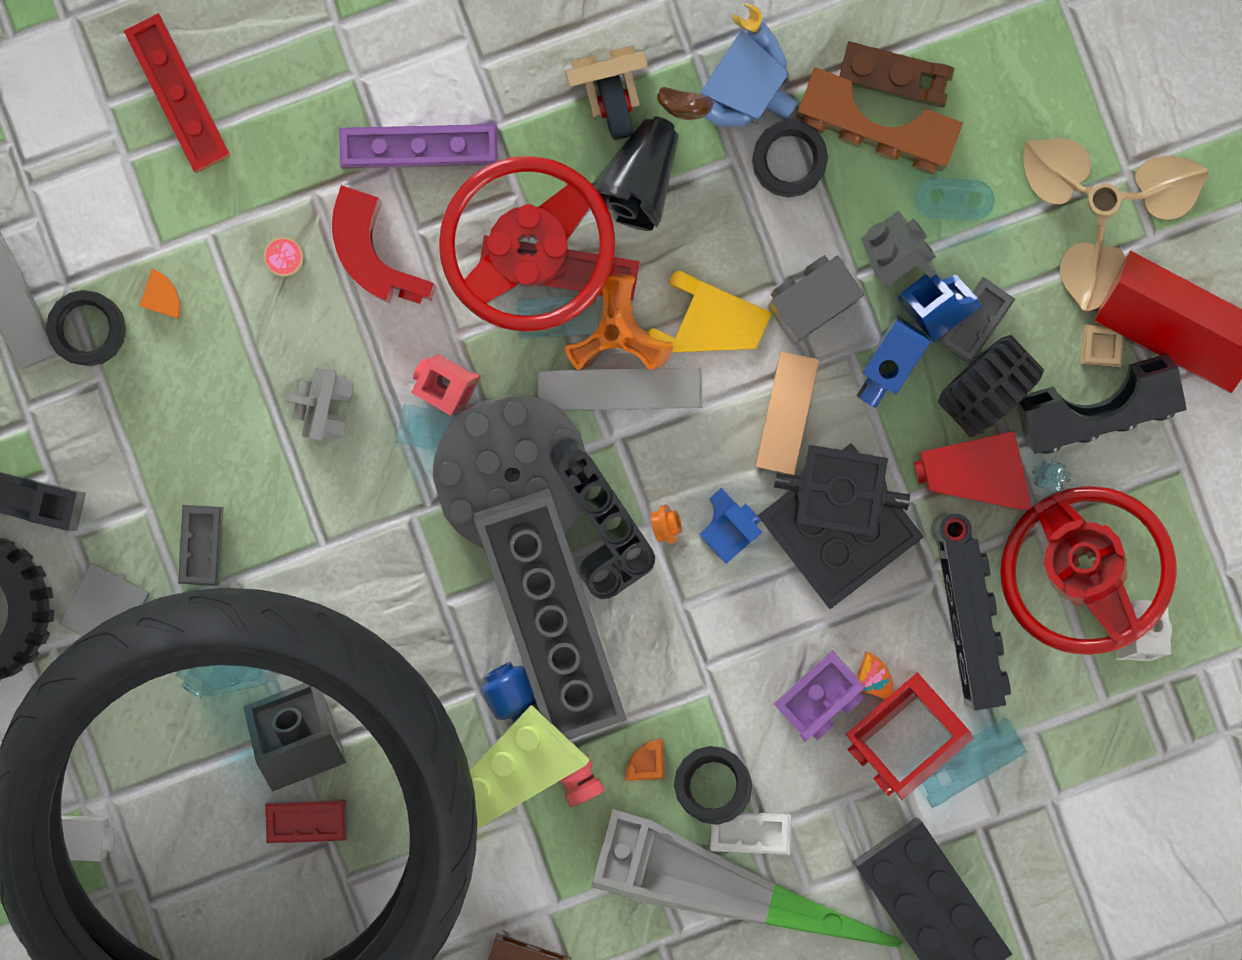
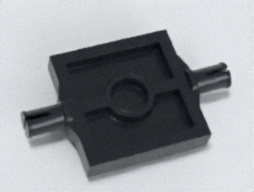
(841, 490)

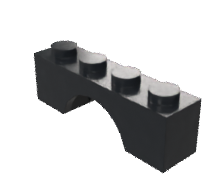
(1148, 393)
(41, 502)

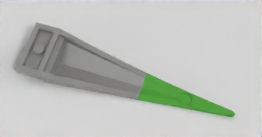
(672, 872)

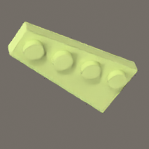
(522, 765)

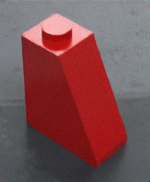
(977, 471)

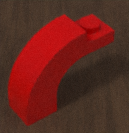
(353, 240)

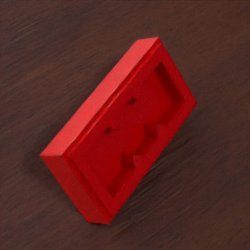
(306, 821)

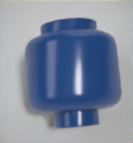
(508, 692)

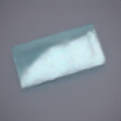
(582, 325)

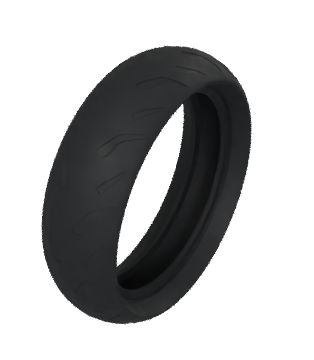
(254, 631)

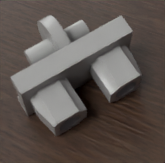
(324, 388)

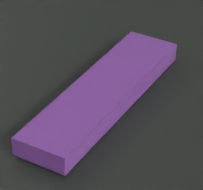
(418, 146)

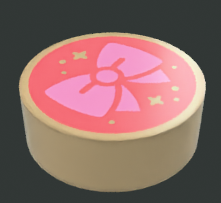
(283, 257)

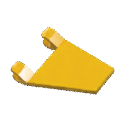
(714, 319)

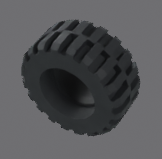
(27, 608)

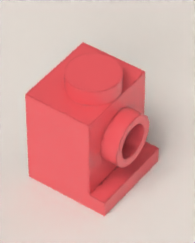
(432, 390)

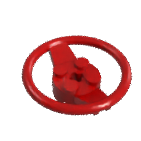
(549, 224)
(1098, 587)

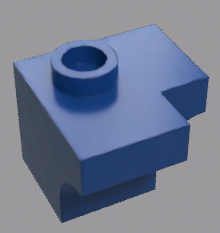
(938, 303)
(731, 527)

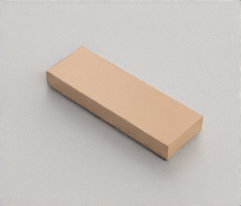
(787, 413)

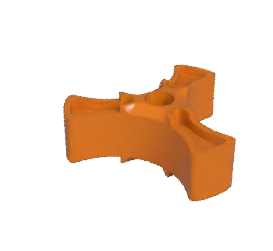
(619, 330)

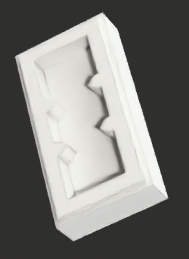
(753, 834)

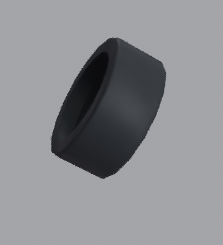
(806, 133)
(56, 322)
(696, 760)

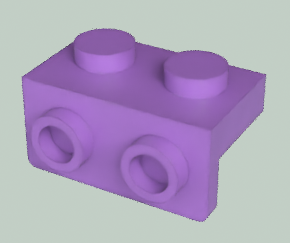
(821, 696)

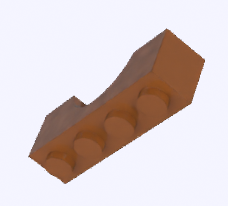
(831, 106)

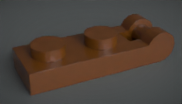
(895, 74)

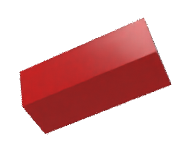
(1175, 319)

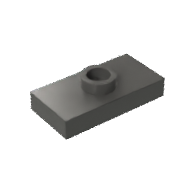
(973, 332)
(200, 545)

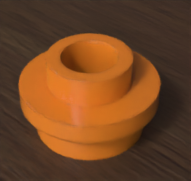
(666, 524)

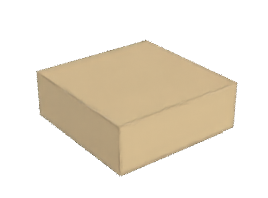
(1101, 347)

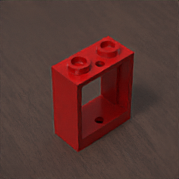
(913, 688)

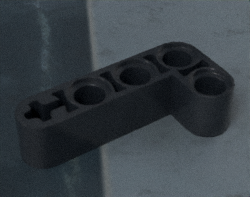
(599, 511)

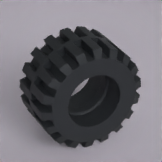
(991, 386)

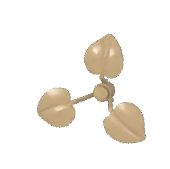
(1060, 166)

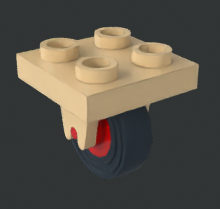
(614, 101)

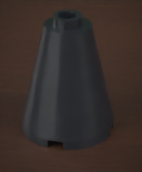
(639, 175)

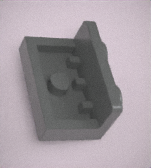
(897, 247)

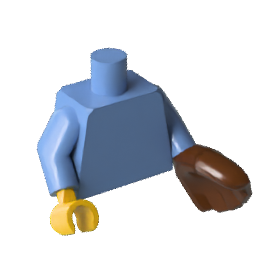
(743, 82)

